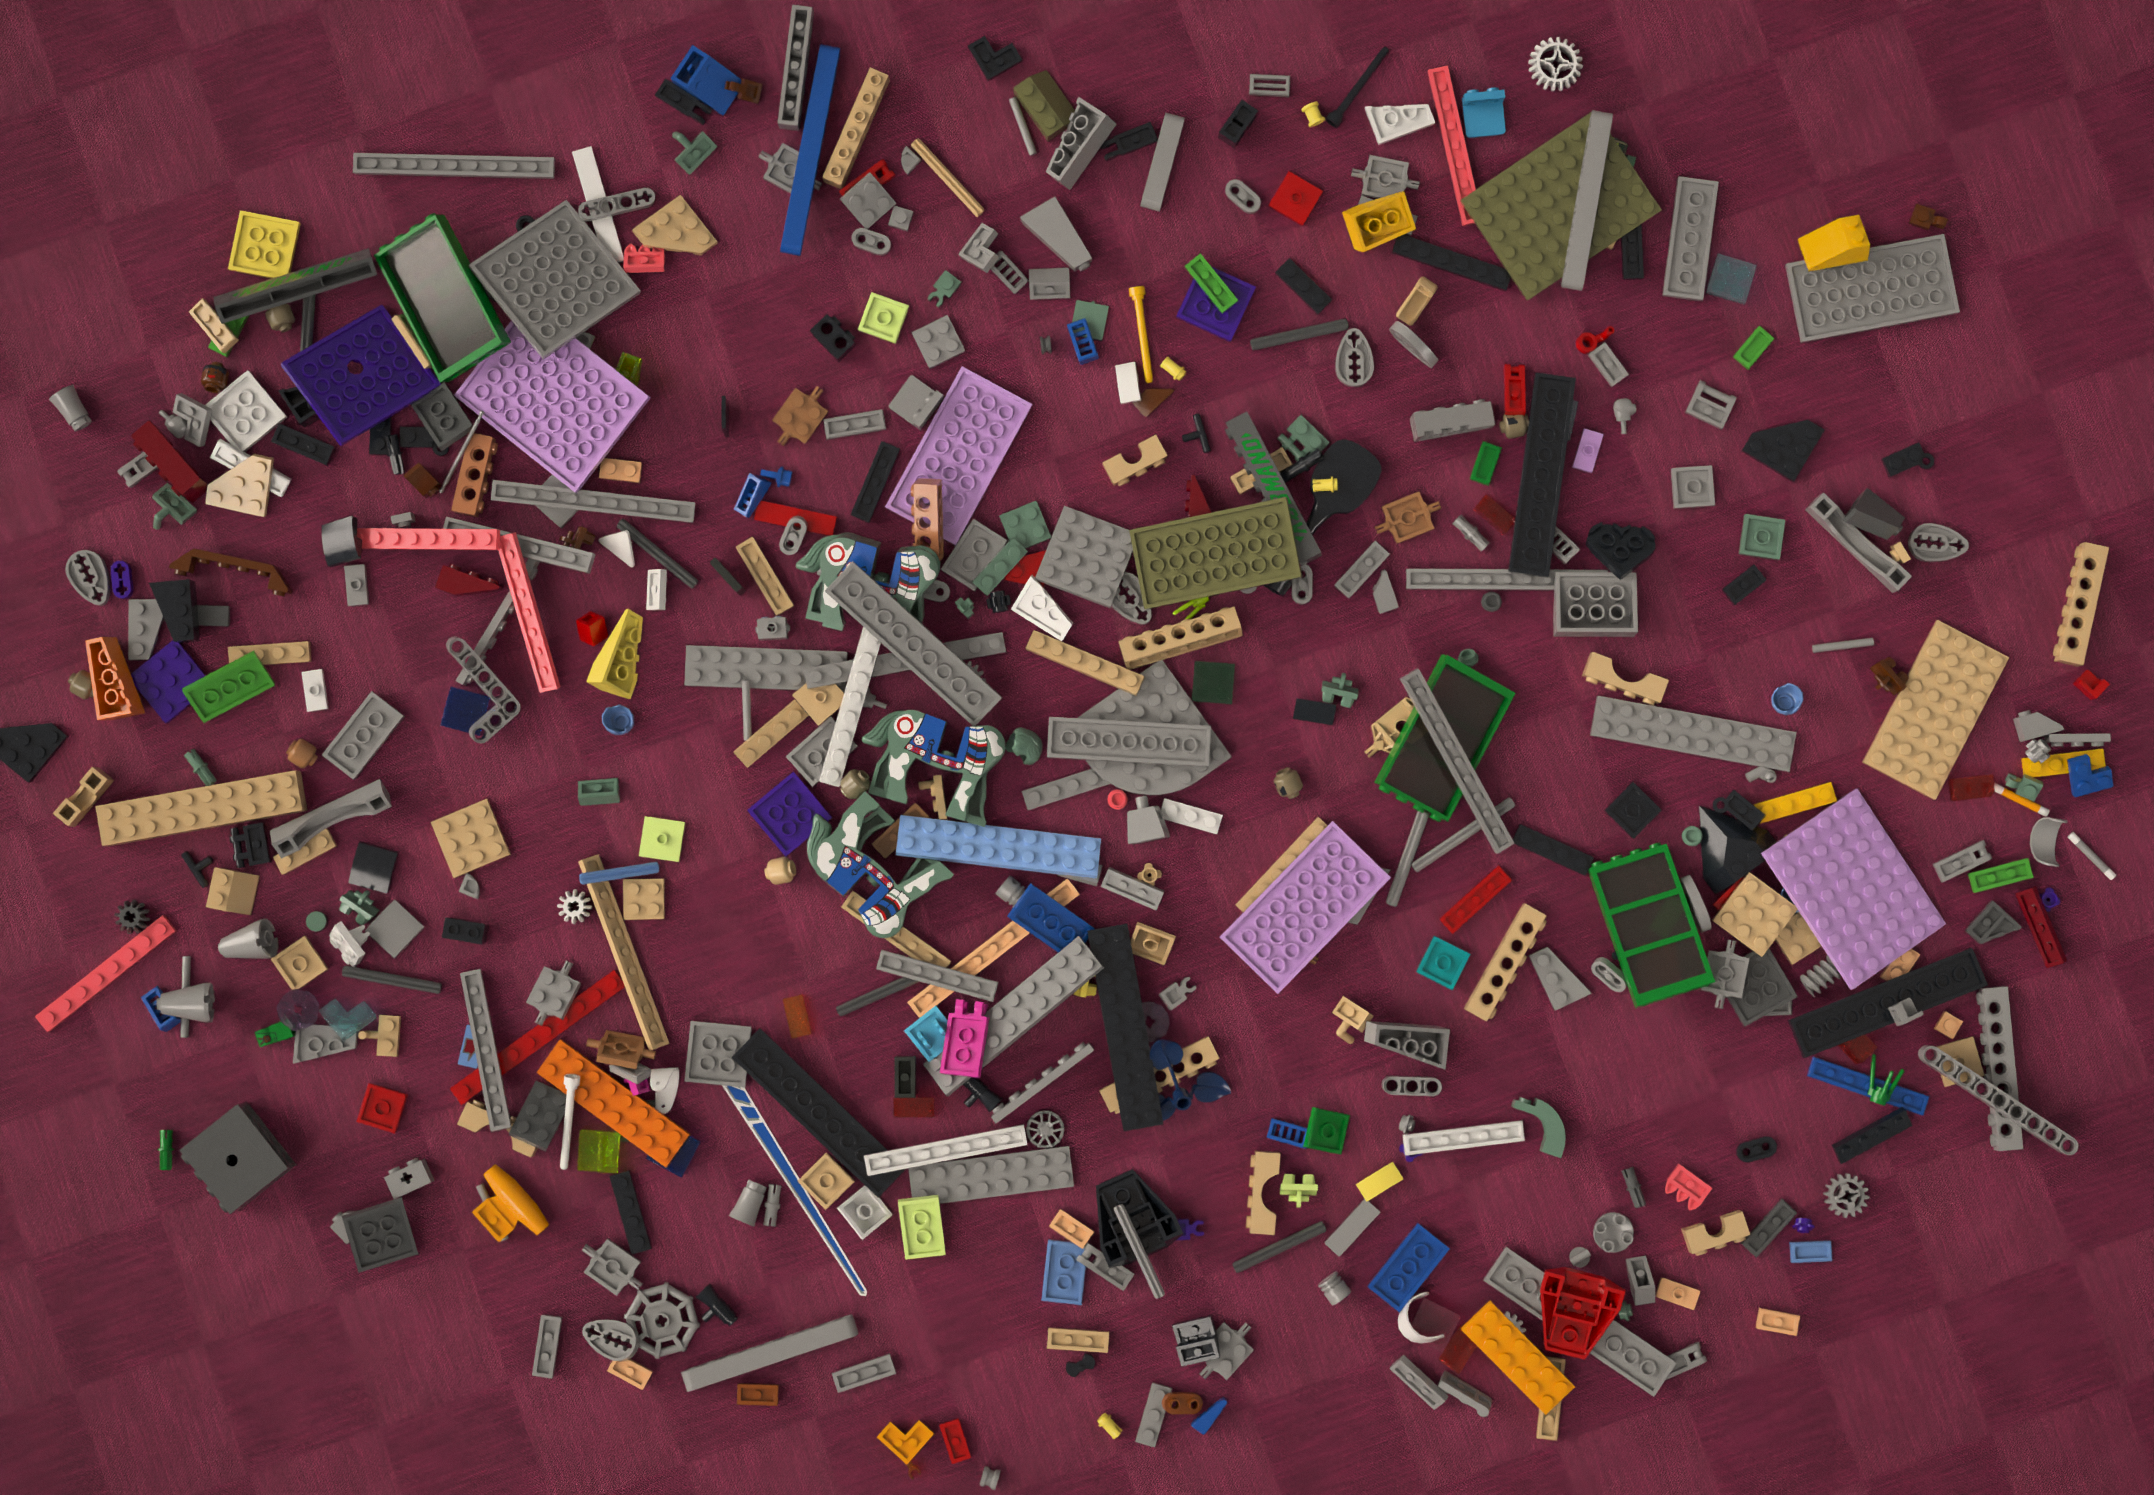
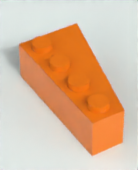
(111, 680)

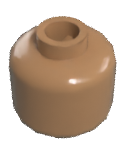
(301, 753)

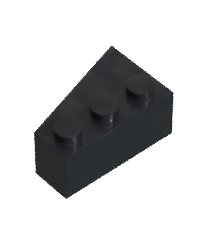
(299, 406)
(179, 608)

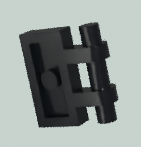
(256, 845)

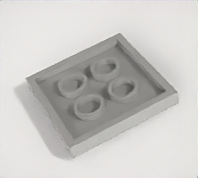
(712, 1052)

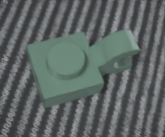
(965, 606)
(2026, 787)

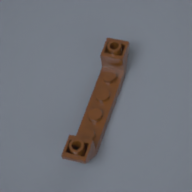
(187, 563)

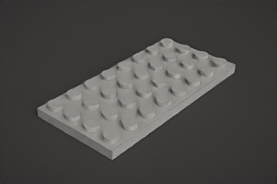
(1892, 288)

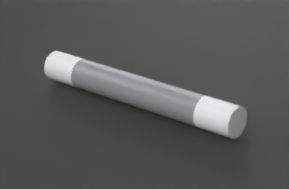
(2091, 855)

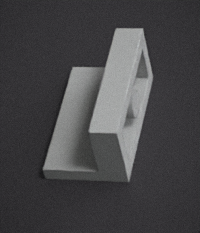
(1049, 283)

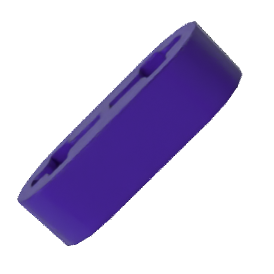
(117, 580)

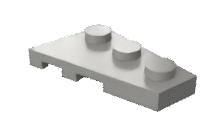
(1557, 980)

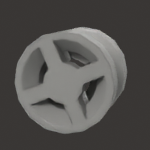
(989, 1477)

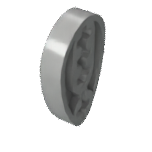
(1413, 344)
(1343, 362)
(1932, 554)
(78, 579)
(1128, 610)
(1695, 904)
(611, 1349)

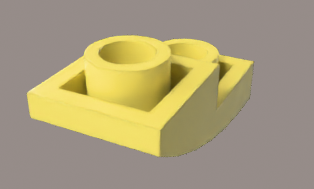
(1379, 1181)

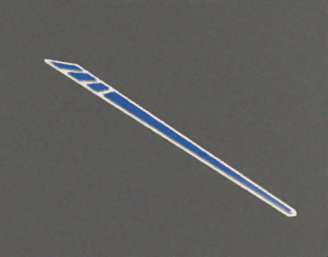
(770, 1145)

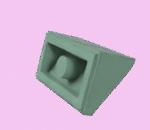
(598, 791)

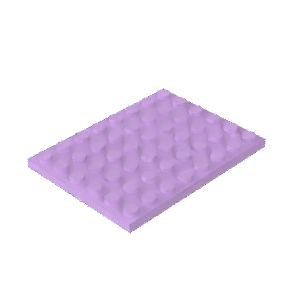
(556, 408)
(1853, 888)

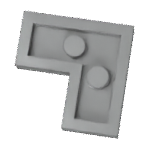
(977, 251)
(197, 416)

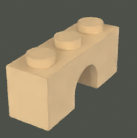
(1152, 455)
(91, 789)
(1733, 1229)

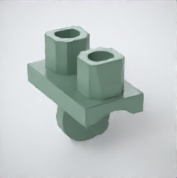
(1338, 688)
(359, 903)

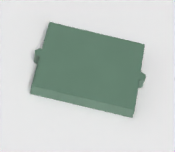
(1095, 316)

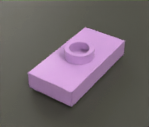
(1587, 450)

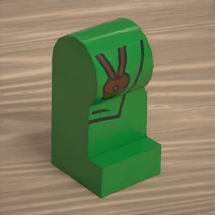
(273, 1034)

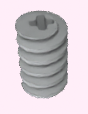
(1819, 976)

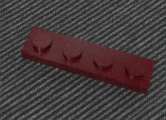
(2041, 927)

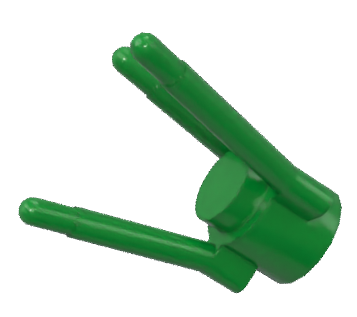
(1882, 1095)

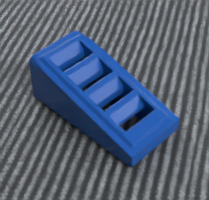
(1089, 357)
(760, 487)
(159, 1020)
(1272, 1129)
(1207, 1418)

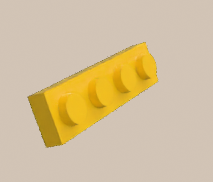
(2058, 763)
(1797, 802)

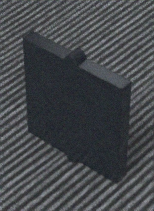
(725, 416)

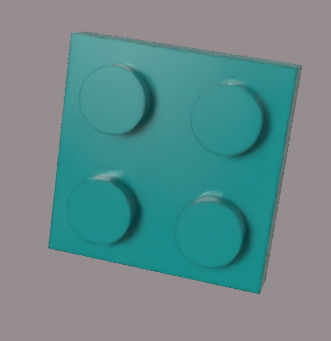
(1443, 962)

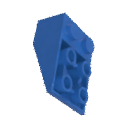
(705, 80)

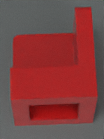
(591, 628)
(2090, 685)

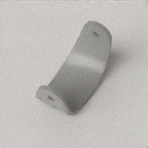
(2044, 839)

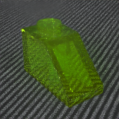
(630, 367)

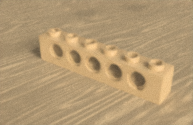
(856, 128)
(2097, 556)
(1191, 641)
(1537, 922)
(1190, 1069)

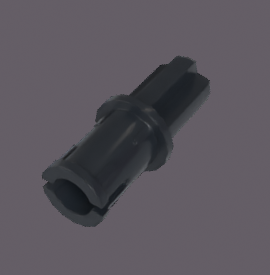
(395, 454)

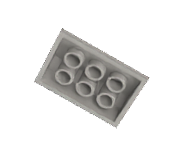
(1595, 605)

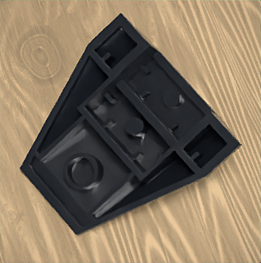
(1150, 1217)

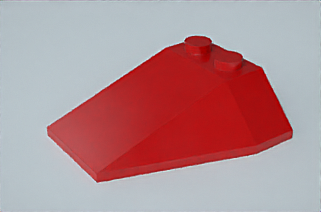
(1577, 1309)

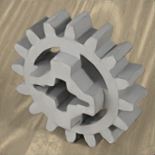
(1850, 1204)

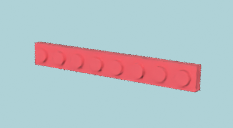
(1452, 137)
(429, 539)
(528, 613)
(105, 973)

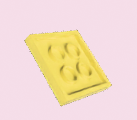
(263, 245)

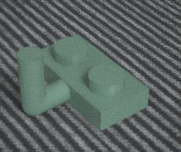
(694, 152)
(172, 504)

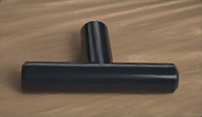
(1200, 433)
(196, 868)

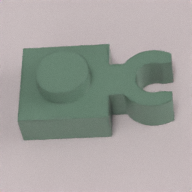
(945, 286)

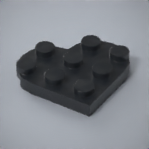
(1620, 548)

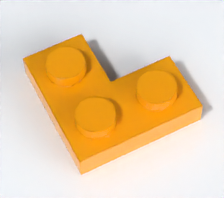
(905, 1445)

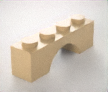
(1600, 670)
(475, 1118)
(1265, 1166)

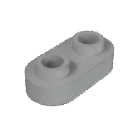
(1245, 194)
(871, 242)
(793, 534)
(1303, 584)
(930, 592)
(1609, 974)

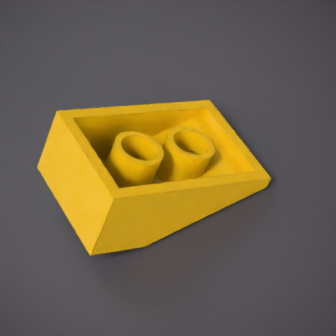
(1378, 221)
(1835, 244)

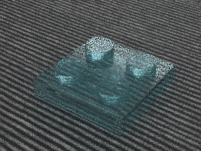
(1731, 279)

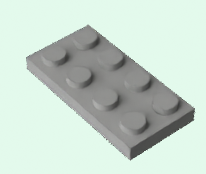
(363, 735)

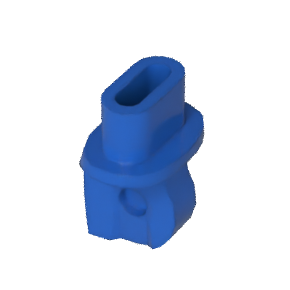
(782, 477)

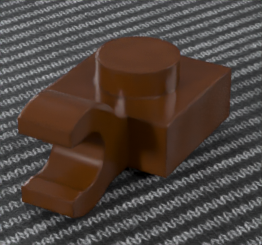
(747, 90)
(1924, 217)

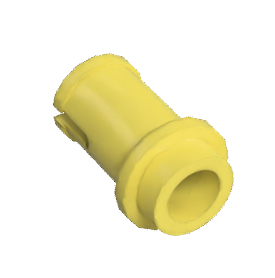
(1173, 368)
(1325, 485)
(1109, 1425)

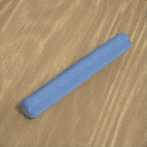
(619, 873)

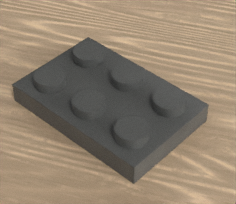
(442, 416)
(540, 1116)

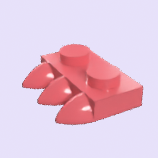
(643, 260)
(1688, 1186)

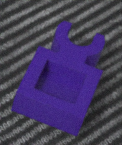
(1189, 1228)

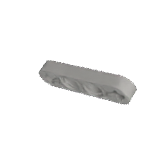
(615, 200)

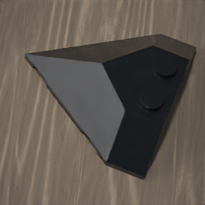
(1729, 848)

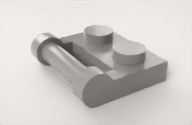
(1707, 410)

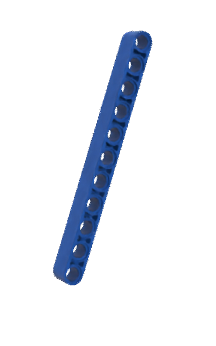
(810, 150)

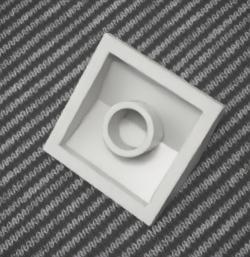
(864, 1212)

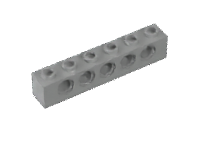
(795, 67)

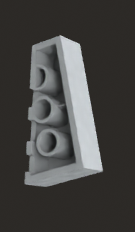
(1452, 420)
(1416, 1041)

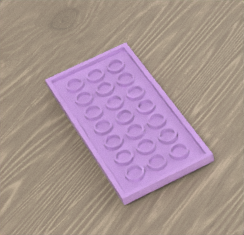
(962, 449)
(1305, 907)

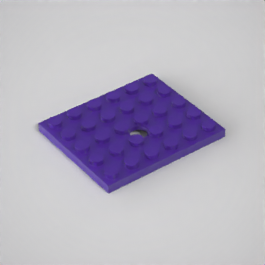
(358, 402)

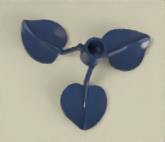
(1209, 1085)

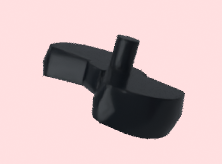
(1087, 1362)

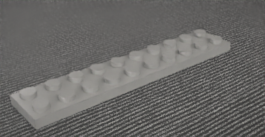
(913, 643)
(1693, 733)
(1028, 1005)
(1617, 1345)

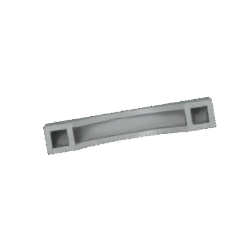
(1878, 563)
(297, 832)

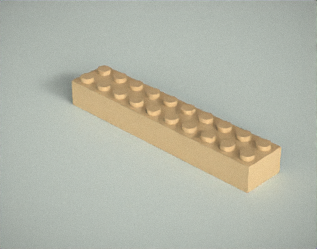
(201, 808)

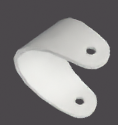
(665, 1084)
(1406, 1328)

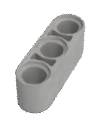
(1421, 1089)

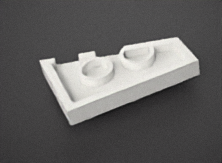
(1397, 121)
(1042, 610)

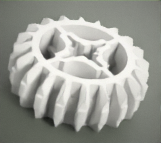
(1558, 47)

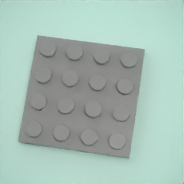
(1086, 557)

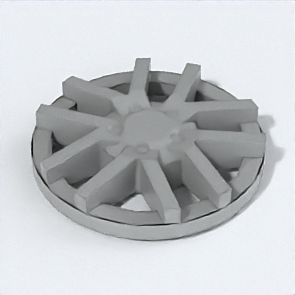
(1045, 1129)

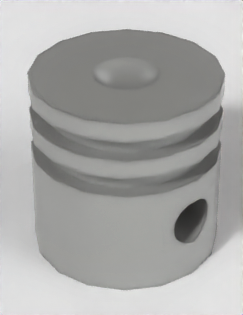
(1010, 891)
(1334, 1288)

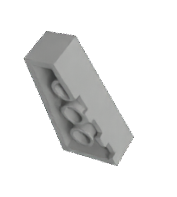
(1079, 143)

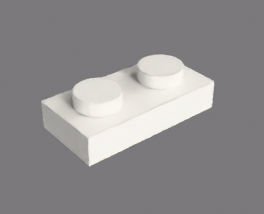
(656, 589)

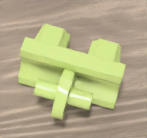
(1295, 1191)

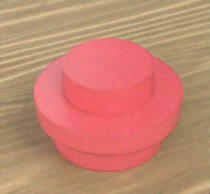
(1117, 799)

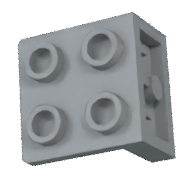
(916, 402)

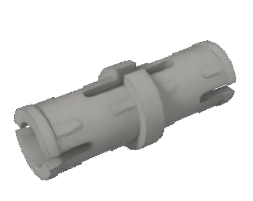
(1471, 533)
(772, 1205)

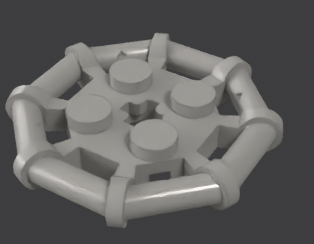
(668, 1310)

